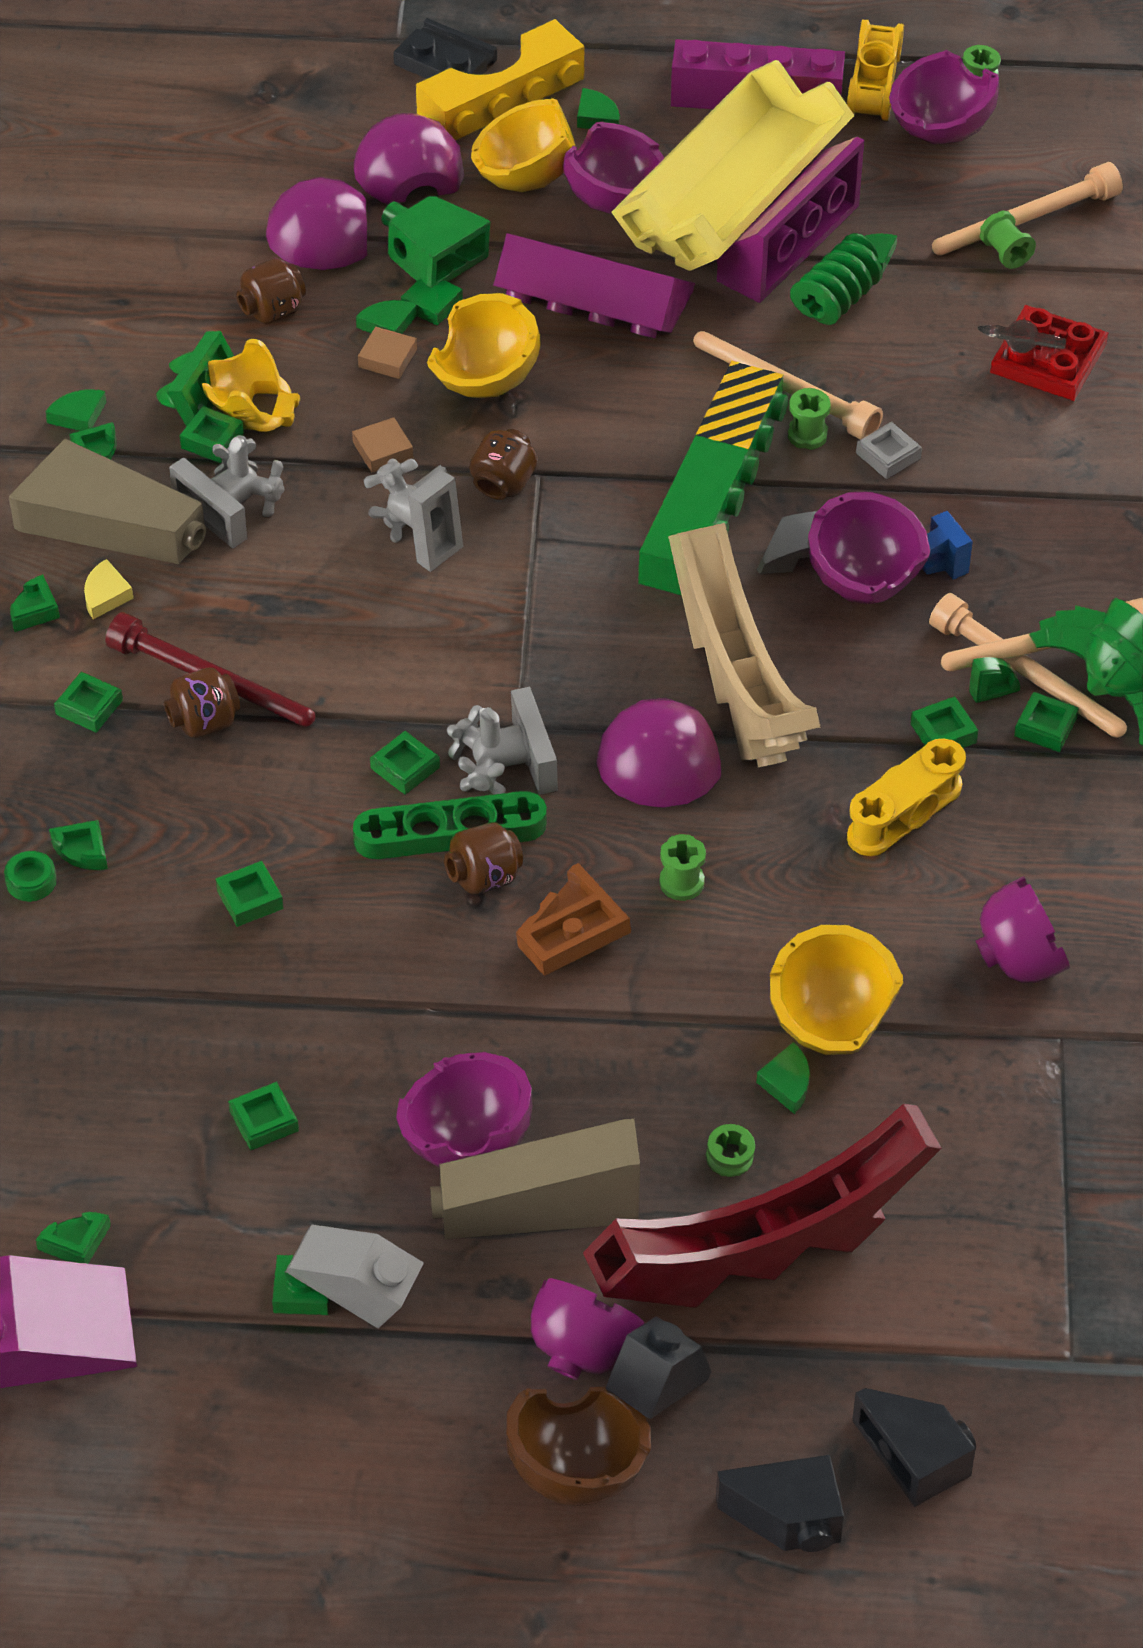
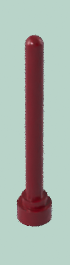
(129, 635)

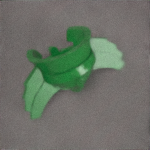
(1108, 644)

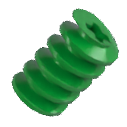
(838, 280)

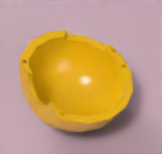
(524, 146)
(487, 347)
(833, 987)

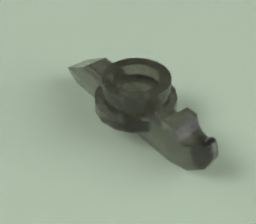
(1023, 336)

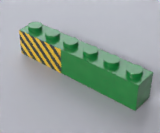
(715, 466)

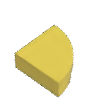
(105, 590)

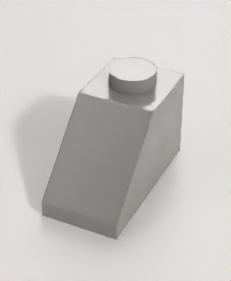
(356, 1271)

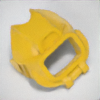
(240, 378)

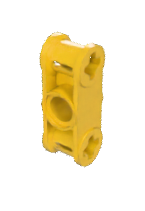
(875, 69)
(906, 797)

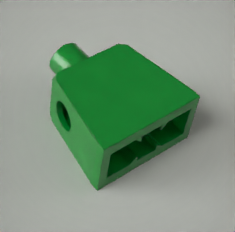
(435, 239)

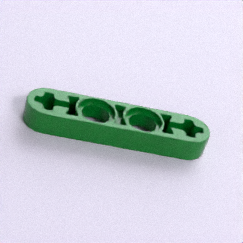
(448, 817)

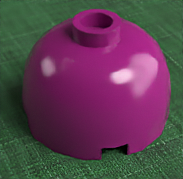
(1020, 935)
(579, 1329)

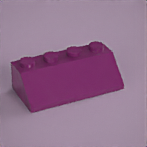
(710, 70)
(795, 222)
(591, 284)

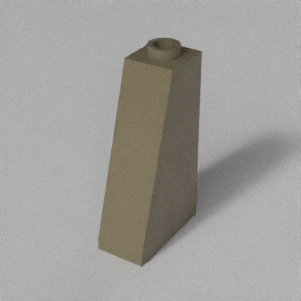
(106, 506)
(543, 1184)

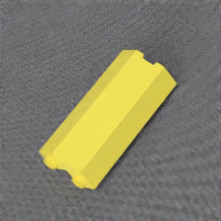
(731, 166)

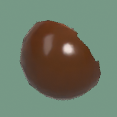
(577, 1448)

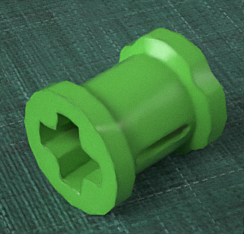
(1011, 244)
(808, 425)
(681, 873)

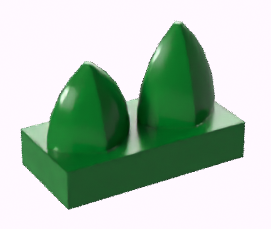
(186, 390)

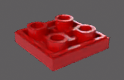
(1053, 369)

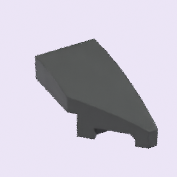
(787, 544)

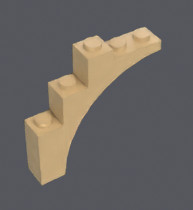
(761, 705)

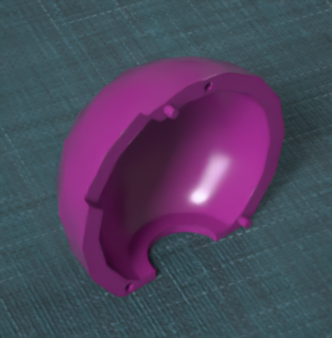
(943, 99)
(407, 154)
(610, 164)
(319, 224)
(866, 546)
(659, 754)
(466, 1108)

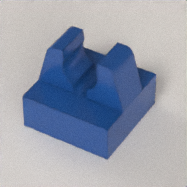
(948, 547)

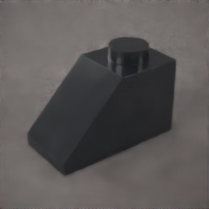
(657, 1367)
(915, 1442)
(785, 1502)

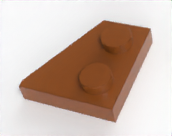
(572, 923)

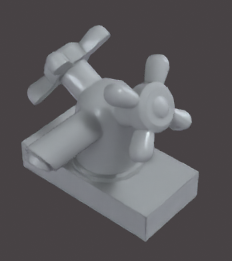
(233, 484)
(426, 507)
(504, 747)

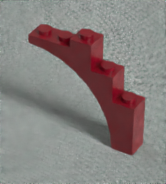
(827, 1208)

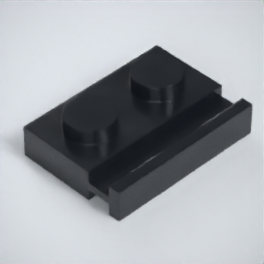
(441, 48)

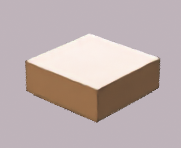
(387, 352)
(381, 443)

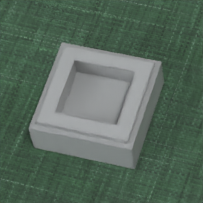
(888, 450)

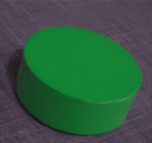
(30, 876)

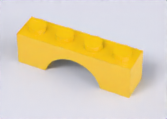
(468, 102)

